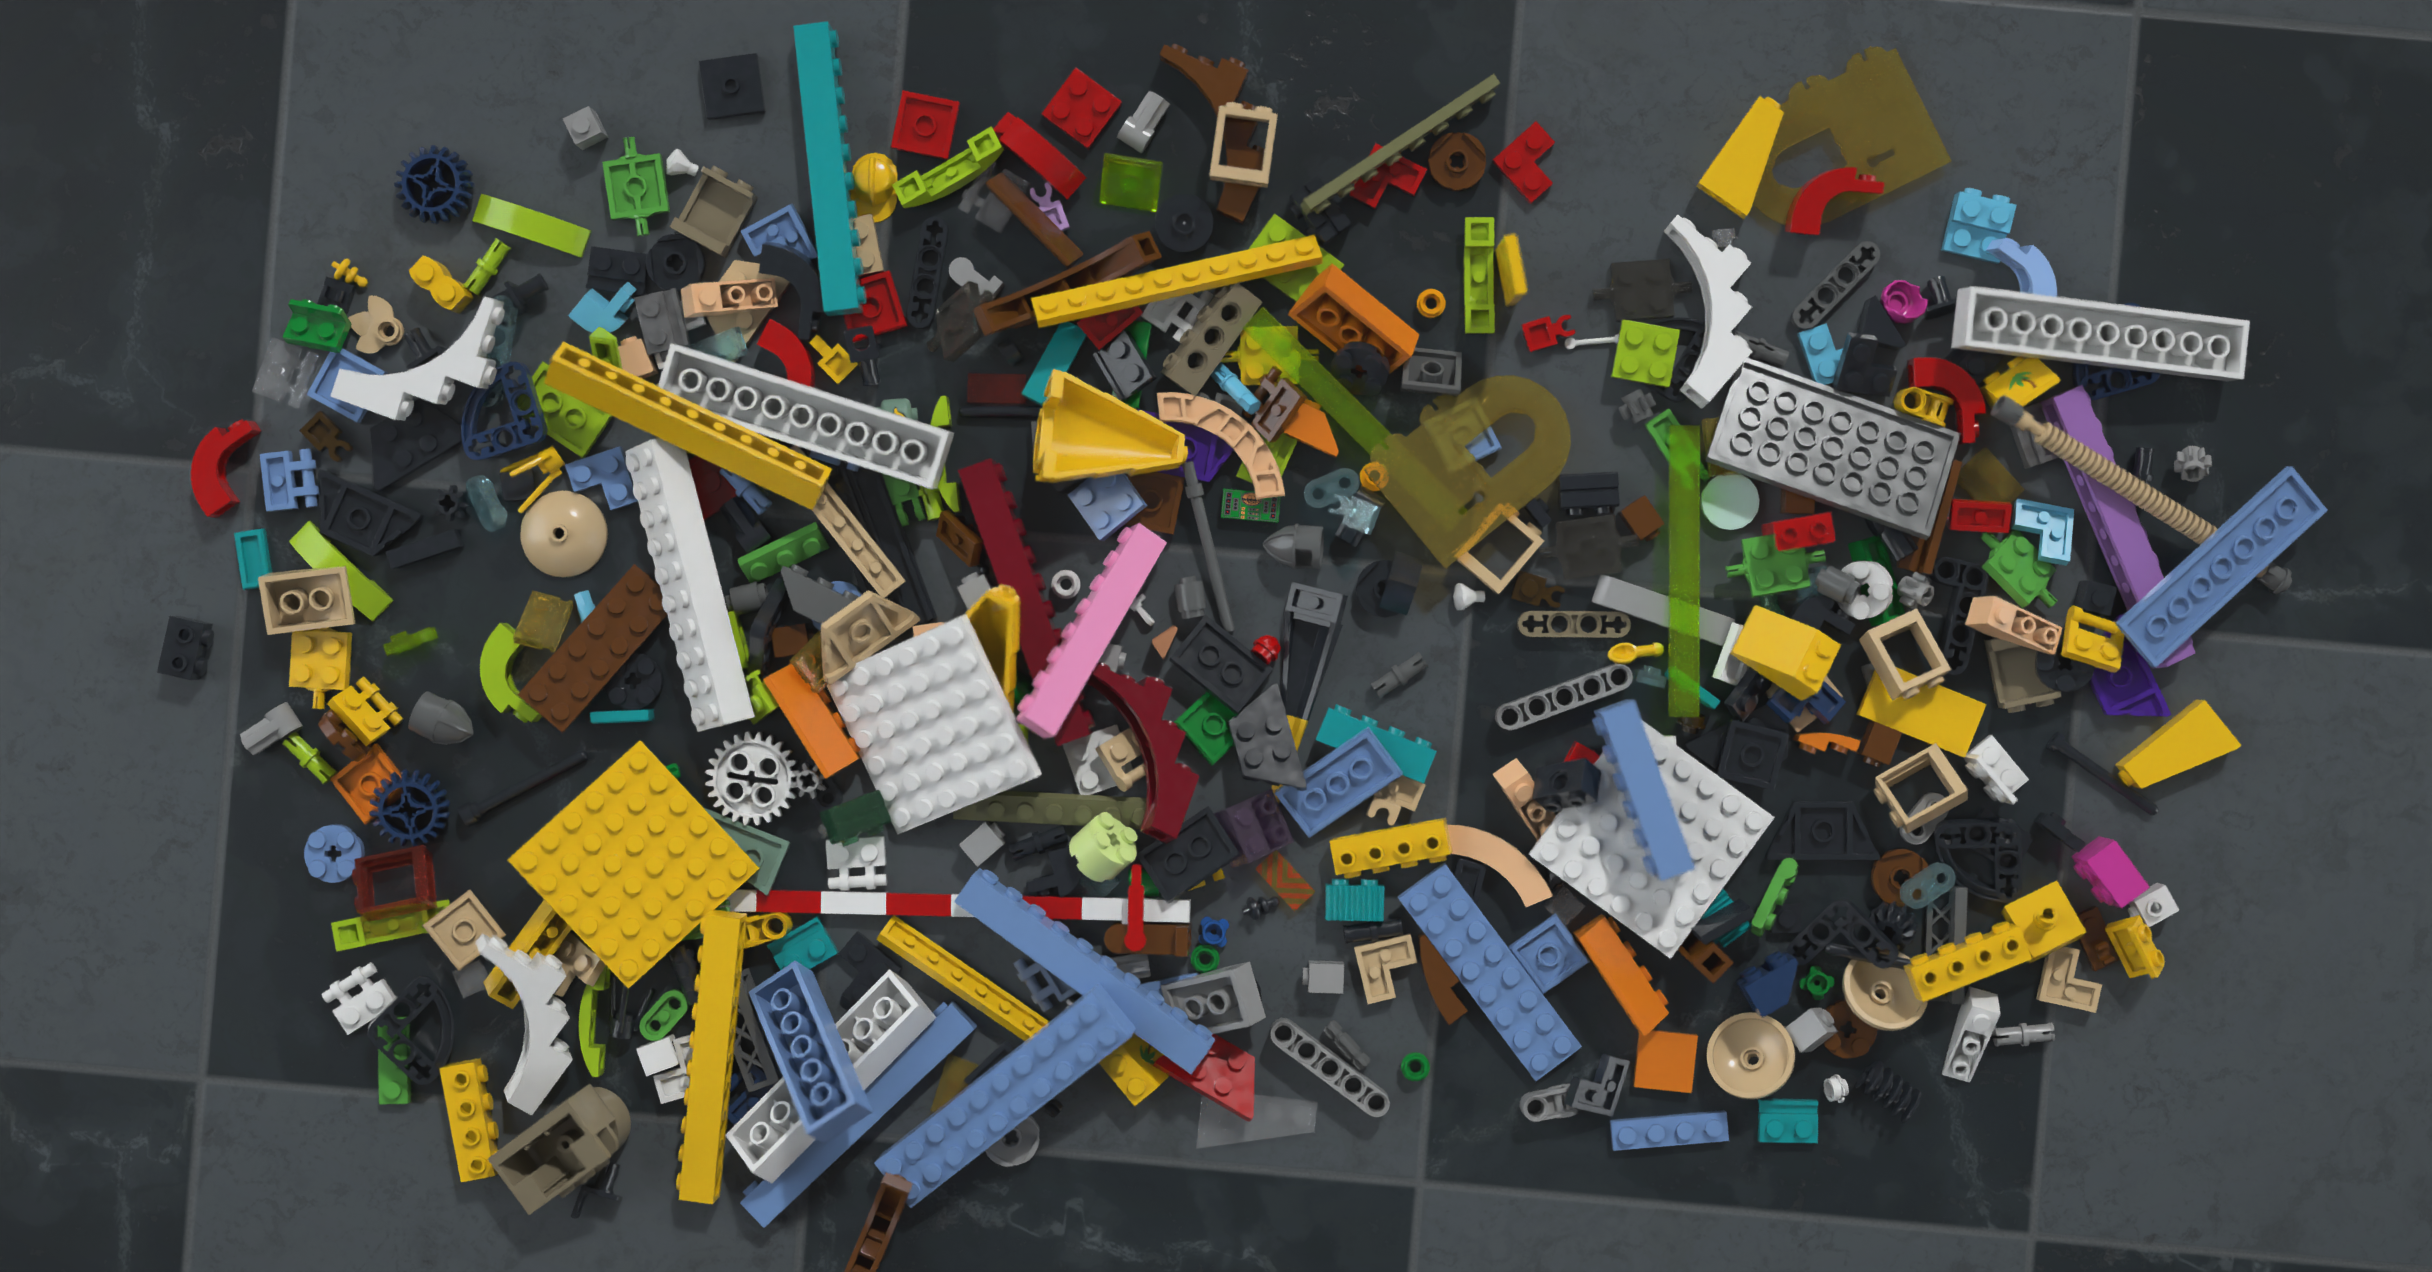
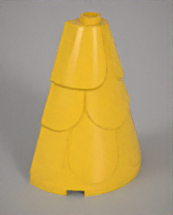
(1098, 436)
(997, 629)

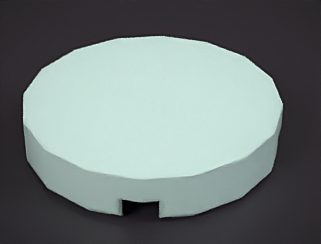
(1730, 501)

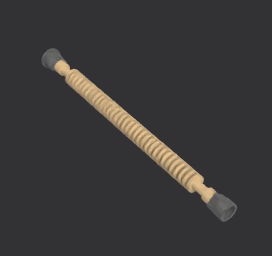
(2123, 483)

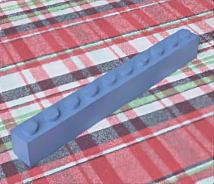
(1083, 968)
(940, 1037)

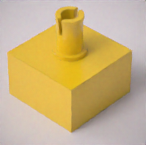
(2045, 920)

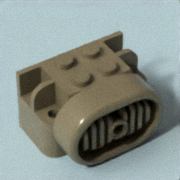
(564, 1147)

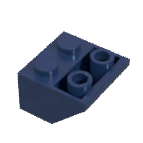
(1769, 984)

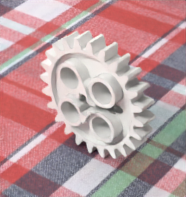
(756, 752)

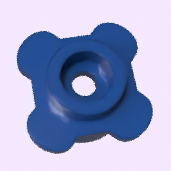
(1219, 925)

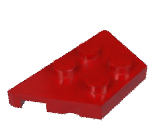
(1222, 1076)

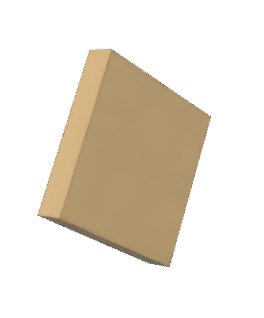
(459, 928)

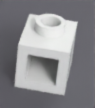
(2153, 905)

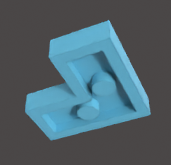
(1820, 353)
(2052, 524)

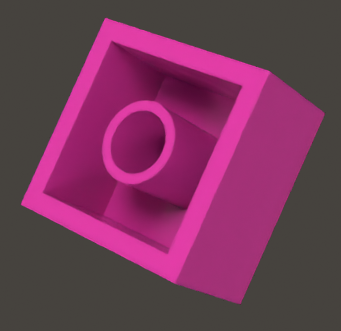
(2109, 872)

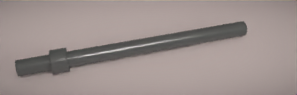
(1195, 491)

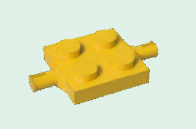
(1255, 361)
(320, 662)

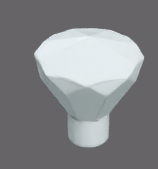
(679, 164)
(1465, 596)

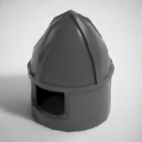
(1297, 546)
(440, 720)

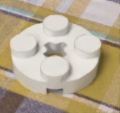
(1880, 589)

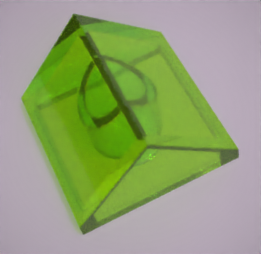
(1131, 182)

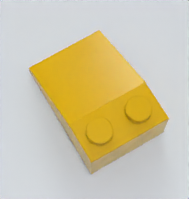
(1785, 651)

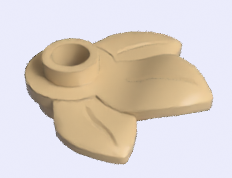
(373, 326)

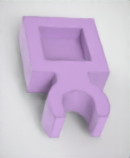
(1052, 210)

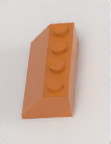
(1344, 312)
(814, 721)
(1621, 973)

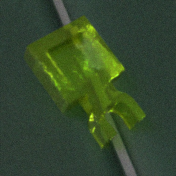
(402, 641)

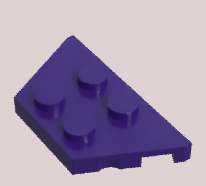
(1204, 449)
(2131, 688)

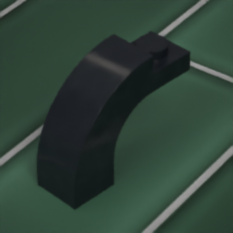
(803, 274)

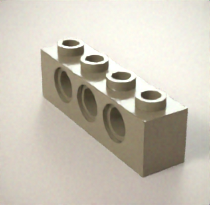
(1209, 354)

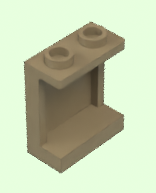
(716, 211)
(2015, 676)

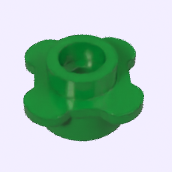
(1825, 982)

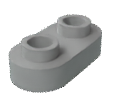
(1929, 827)

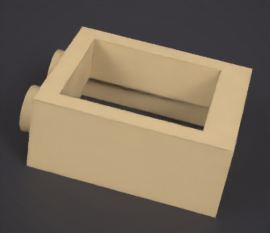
(1236, 174)
(1488, 577)
(1885, 667)
(1930, 756)

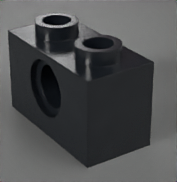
(1567, 784)

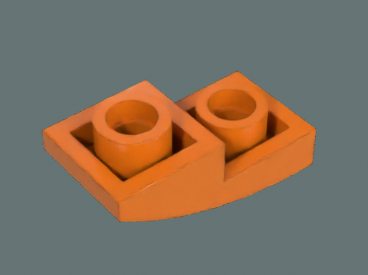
(1819, 741)

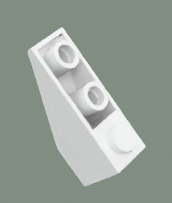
(1971, 1033)

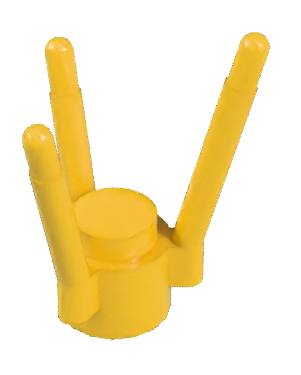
(547, 460)

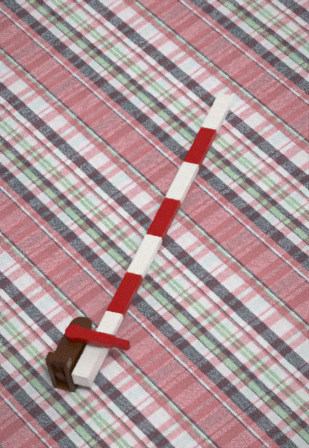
(1136, 934)

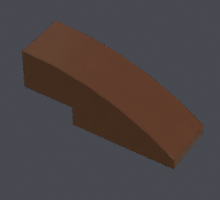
(1440, 980)

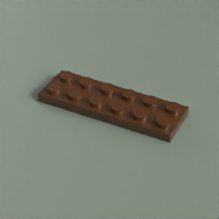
(596, 650)

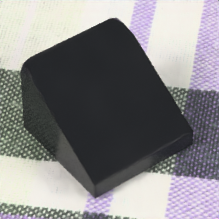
(517, 487)

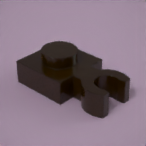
(323, 434)
(1532, 589)

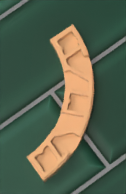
(1232, 430)
(1503, 858)

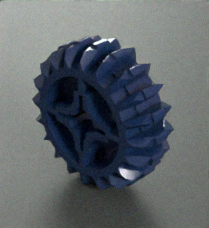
(431, 195)
(410, 821)

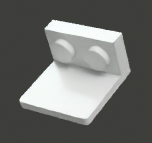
(1995, 769)

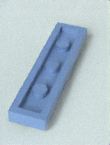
(1669, 1130)

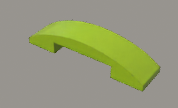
(952, 174)
(531, 225)
(1479, 275)
(949, 491)
(320, 553)
(360, 932)
(592, 1053)

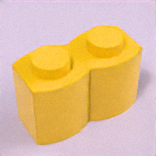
(443, 288)

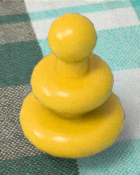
(351, 275)

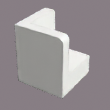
(658, 1055)

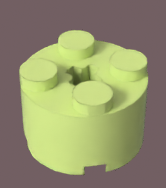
(1104, 847)

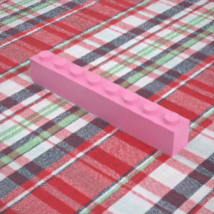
(1090, 631)

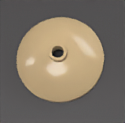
(583, 536)
(1898, 1003)
(1744, 1038)

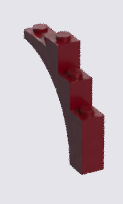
(1168, 784)

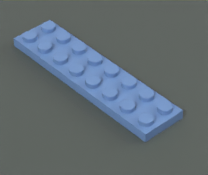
(2221, 566)
(1489, 971)

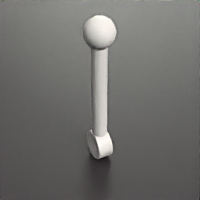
(1570, 343)

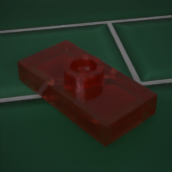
(996, 388)

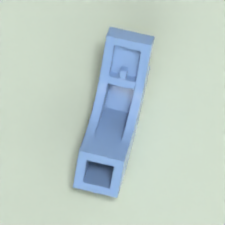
(2028, 264)

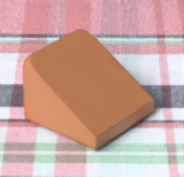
(1164, 640)

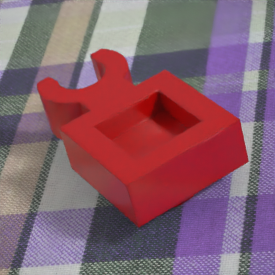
(1542, 333)

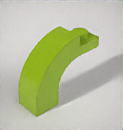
(496, 674)

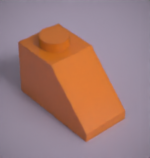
(1312, 428)

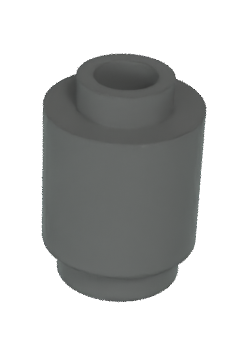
(1837, 585)
(1190, 597)
(746, 598)

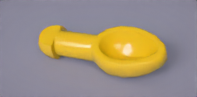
(1626, 653)

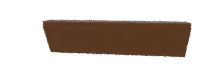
(1034, 220)

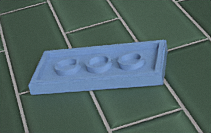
(1340, 782)

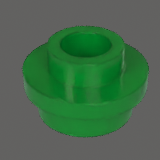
(1198, 965)
(1415, 1075)

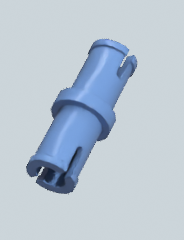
(747, 490)

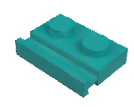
(806, 945)
(1788, 1120)

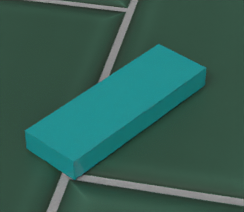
(1057, 356)

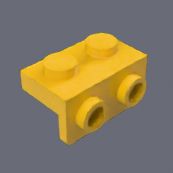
(2135, 947)

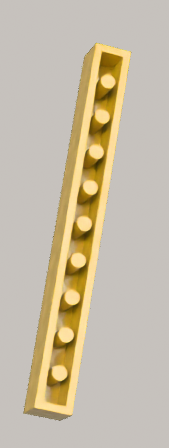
(687, 425)
(712, 1056)

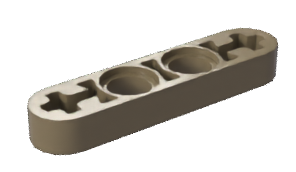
(1573, 624)

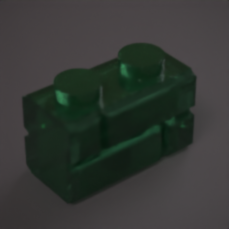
(856, 817)

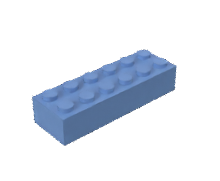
(1643, 789)
(810, 1052)

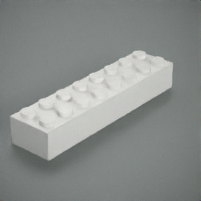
(873, 1035)

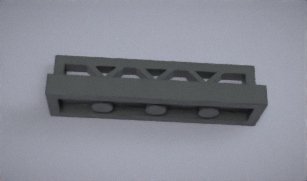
(1956, 932)
(757, 1035)

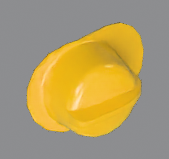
(873, 186)

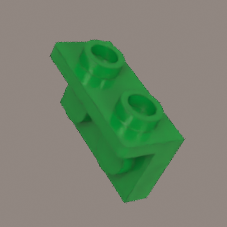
(317, 326)

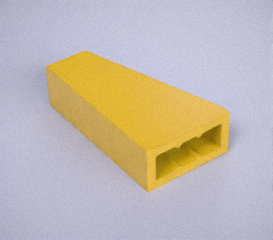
(1741, 162)
(2180, 744)

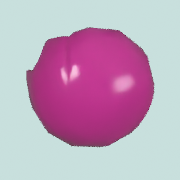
(1903, 301)

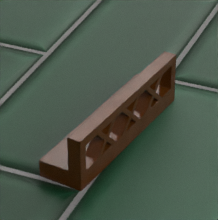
(1923, 559)

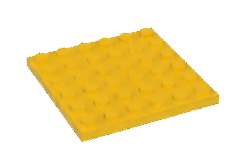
(633, 864)

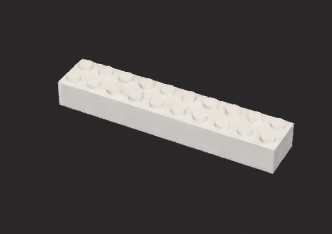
(2100, 334)
(809, 416)
(689, 584)

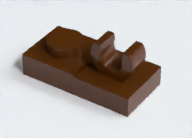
(960, 538)
(2096, 941)

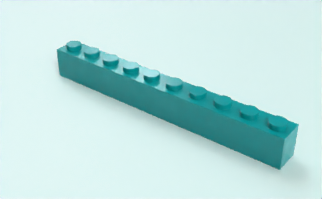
(828, 169)

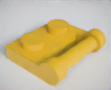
(2091, 647)

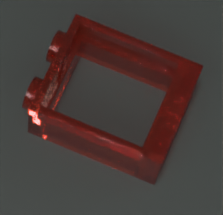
(423, 876)

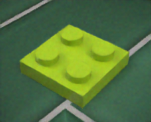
(1645, 353)

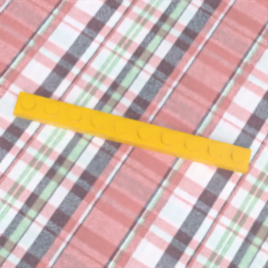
(1176, 281)

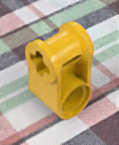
(1928, 405)
(760, 930)

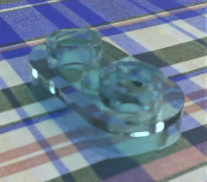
(1329, 485)
(486, 503)
(1927, 883)

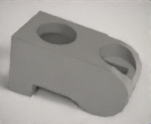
(963, 270)

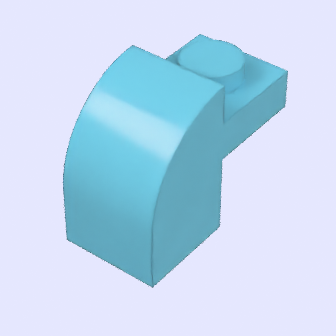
(596, 311)

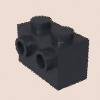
(185, 648)

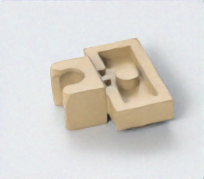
(1400, 792)

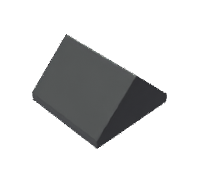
(1432, 372)

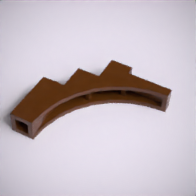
(1219, 87)
(1115, 263)
(880, 1224)

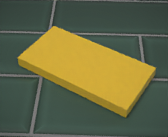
(1511, 270)
(1930, 716)

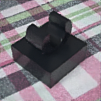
(337, 294)

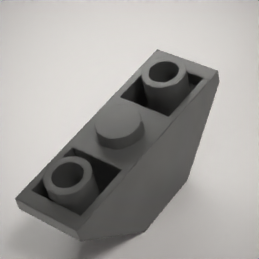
(812, 597)

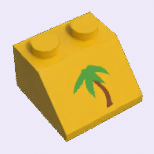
(2021, 381)
(1133, 1068)

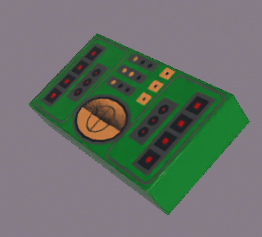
(1245, 506)

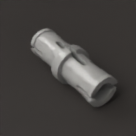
(2023, 1034)

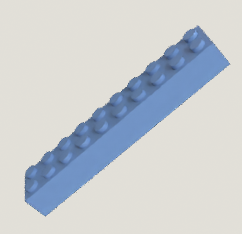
(1007, 1093)

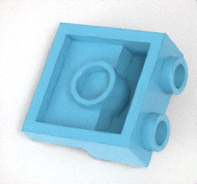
(1976, 222)

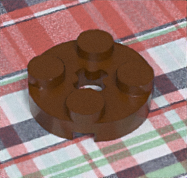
(1457, 144)
(339, 733)
(1887, 868)
(1856, 1043)

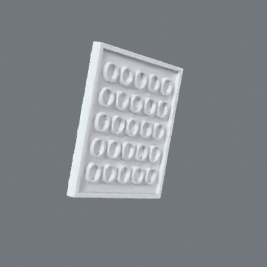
(933, 725)
(1599, 856)

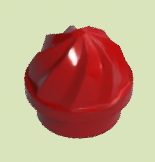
(1266, 648)

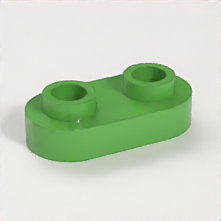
(665, 1014)

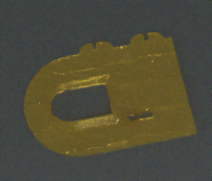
(1868, 114)
(1435, 474)

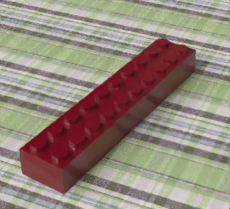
(1014, 568)

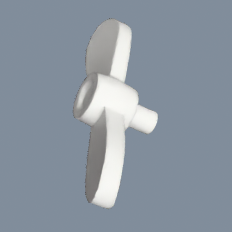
(1136, 605)

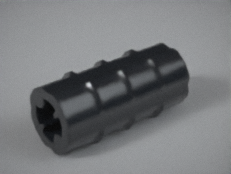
(686, 968)

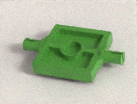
(636, 186)
(2017, 569)
(1773, 570)

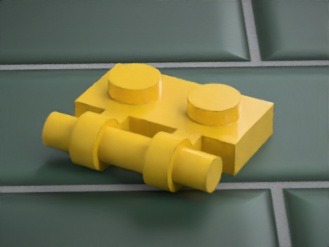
(360, 716)

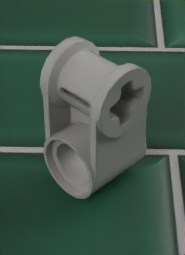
(1551, 1103)

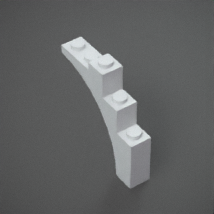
(1724, 309)
(463, 361)
(543, 1054)

